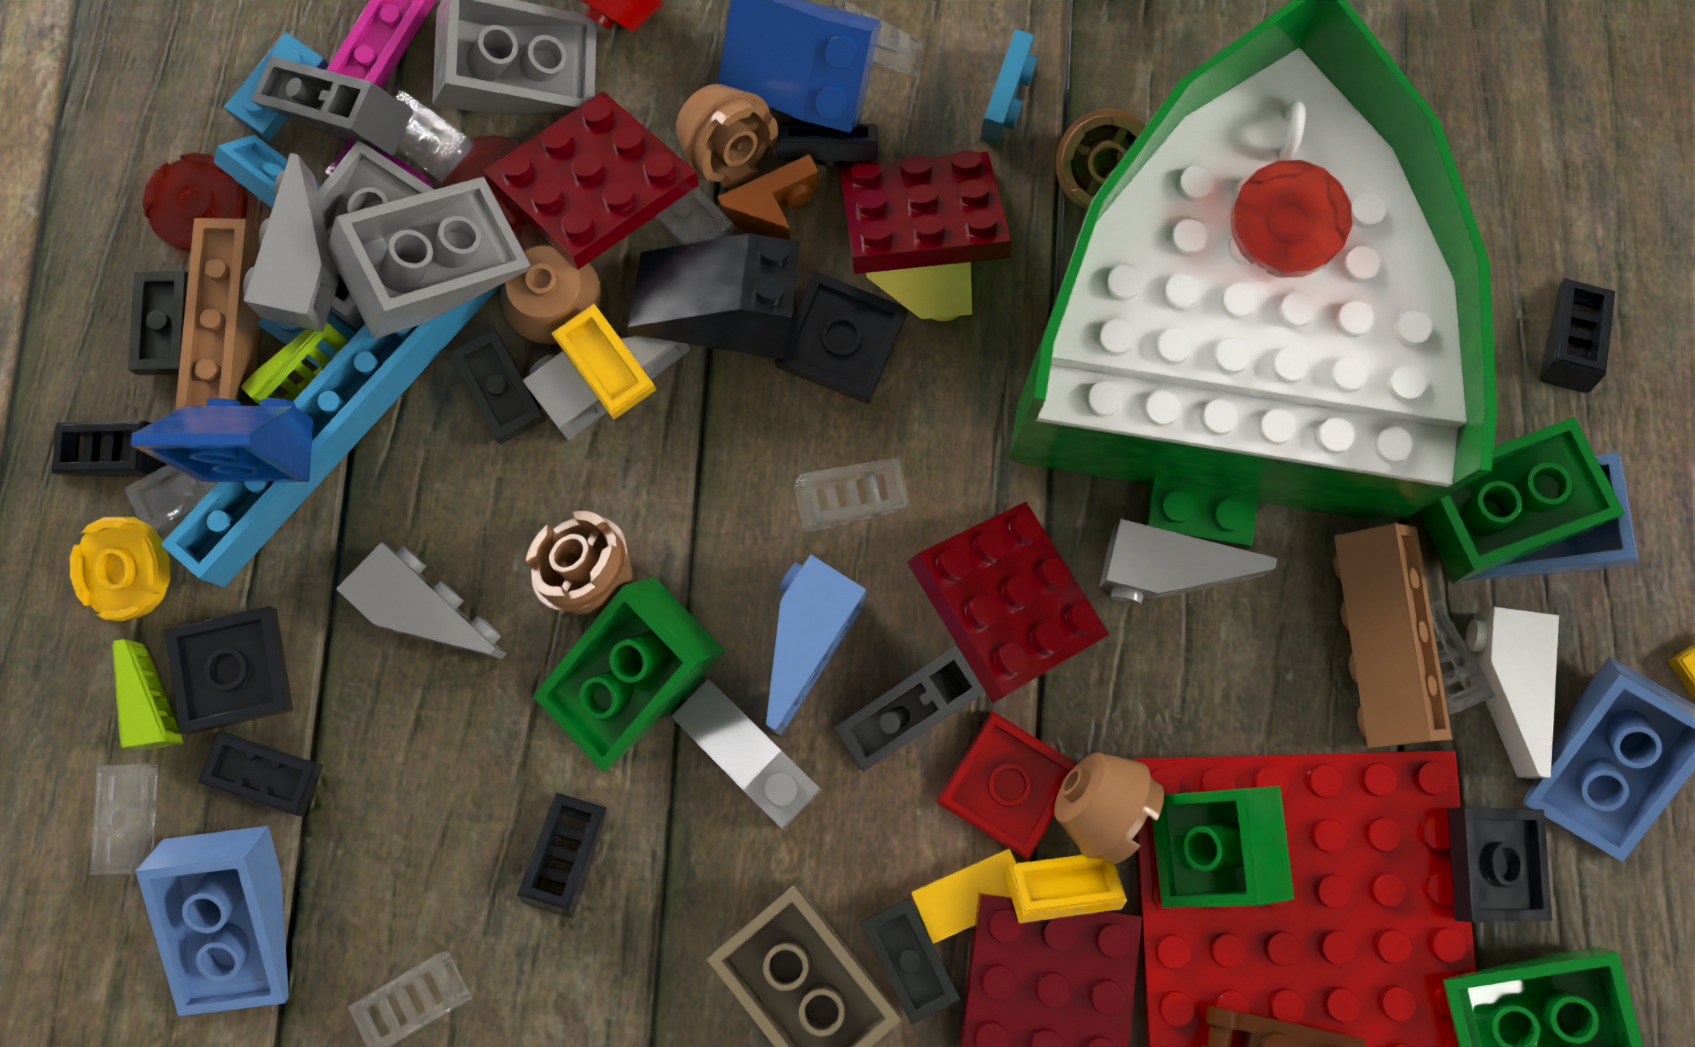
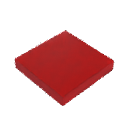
(1007, 784)

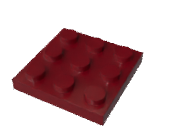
(590, 179)
(923, 212)
(1007, 600)
(1049, 979)

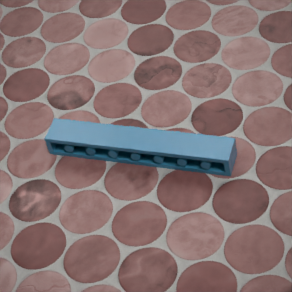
(344, 405)

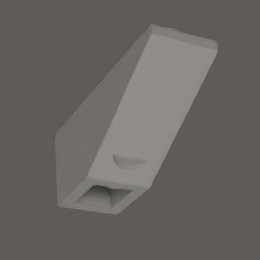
(293, 270)
(400, 599)

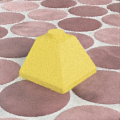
(930, 291)

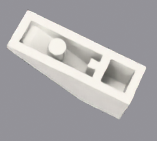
(1520, 663)

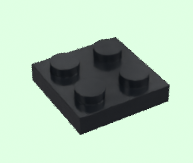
(842, 337)
(228, 670)
(1499, 865)

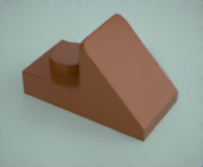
(759, 202)

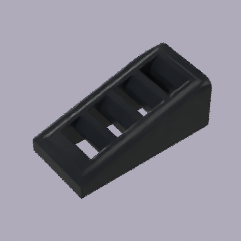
(1572, 366)
(134, 461)
(574, 881)

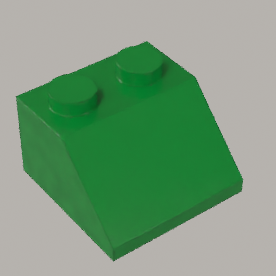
(1223, 848)

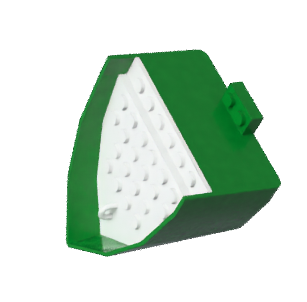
(1252, 387)

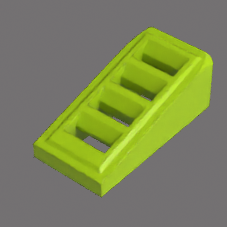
(275, 370)
(142, 704)

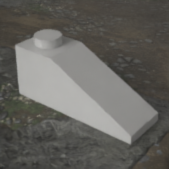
(570, 399)
(1162, 563)
(746, 754)

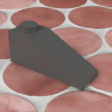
(333, 104)
(910, 708)

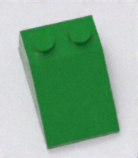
(1534, 497)
(627, 671)
(1545, 1002)

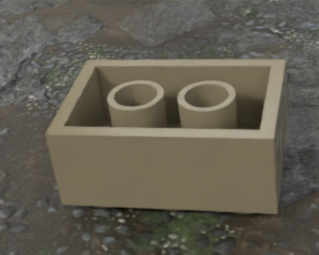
(803, 979)

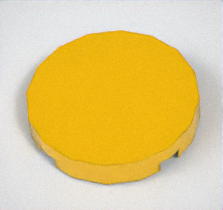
(120, 568)

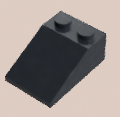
(718, 294)

